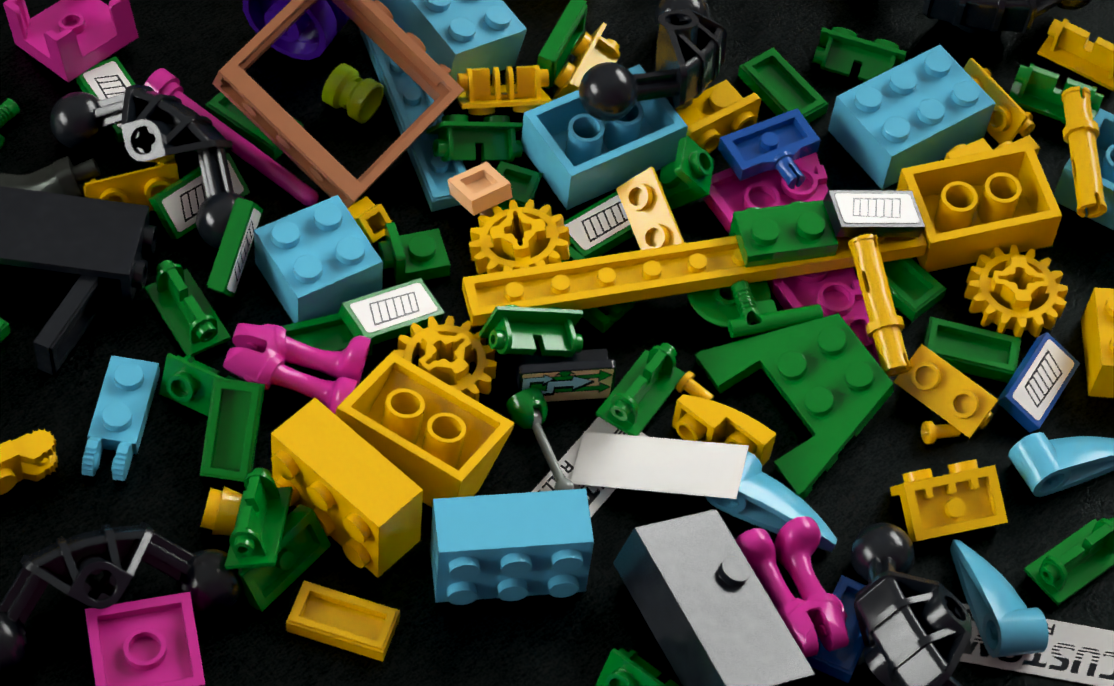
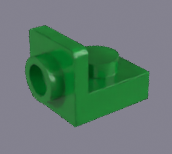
(687, 176)
(414, 255)

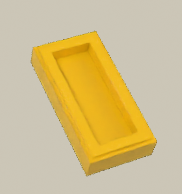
(343, 620)

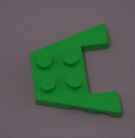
(822, 377)

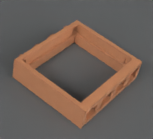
(292, 138)

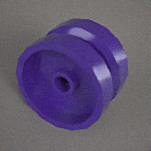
(308, 35)

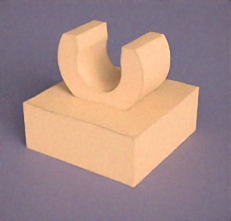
(480, 189)

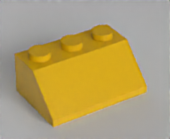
(426, 428)

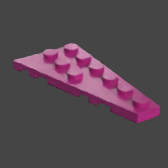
(835, 289)

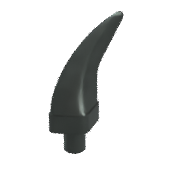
(56, 178)

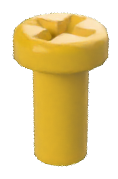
(692, 387)
(931, 432)

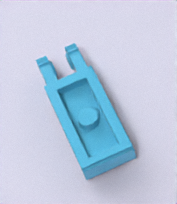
(120, 414)

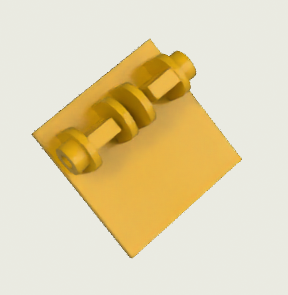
(523, 96)

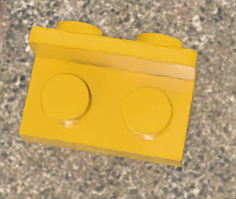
(719, 113)
(951, 502)

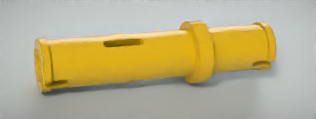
(1081, 136)
(883, 323)

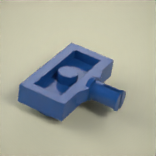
(771, 146)

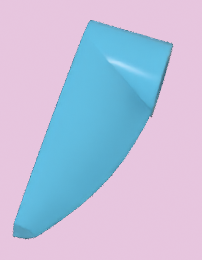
(1061, 462)
(769, 503)
(996, 607)

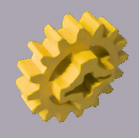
(496, 239)
(1012, 290)
(448, 354)

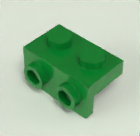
(784, 233)

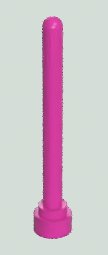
(167, 84)

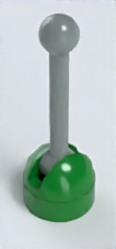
(530, 411)

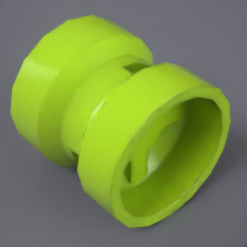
(353, 93)

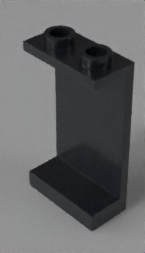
(77, 236)

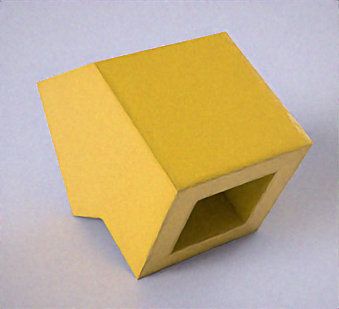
(370, 218)

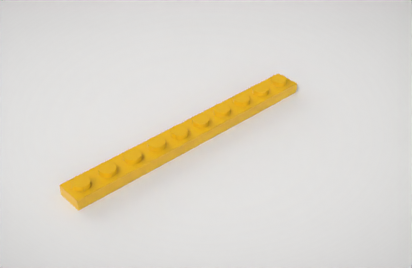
(650, 275)

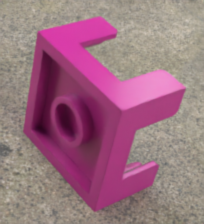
(72, 33)
(146, 643)

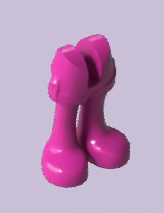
(265, 348)
(794, 549)

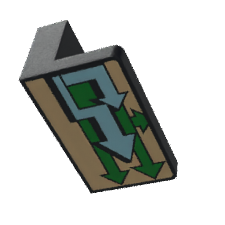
(566, 379)

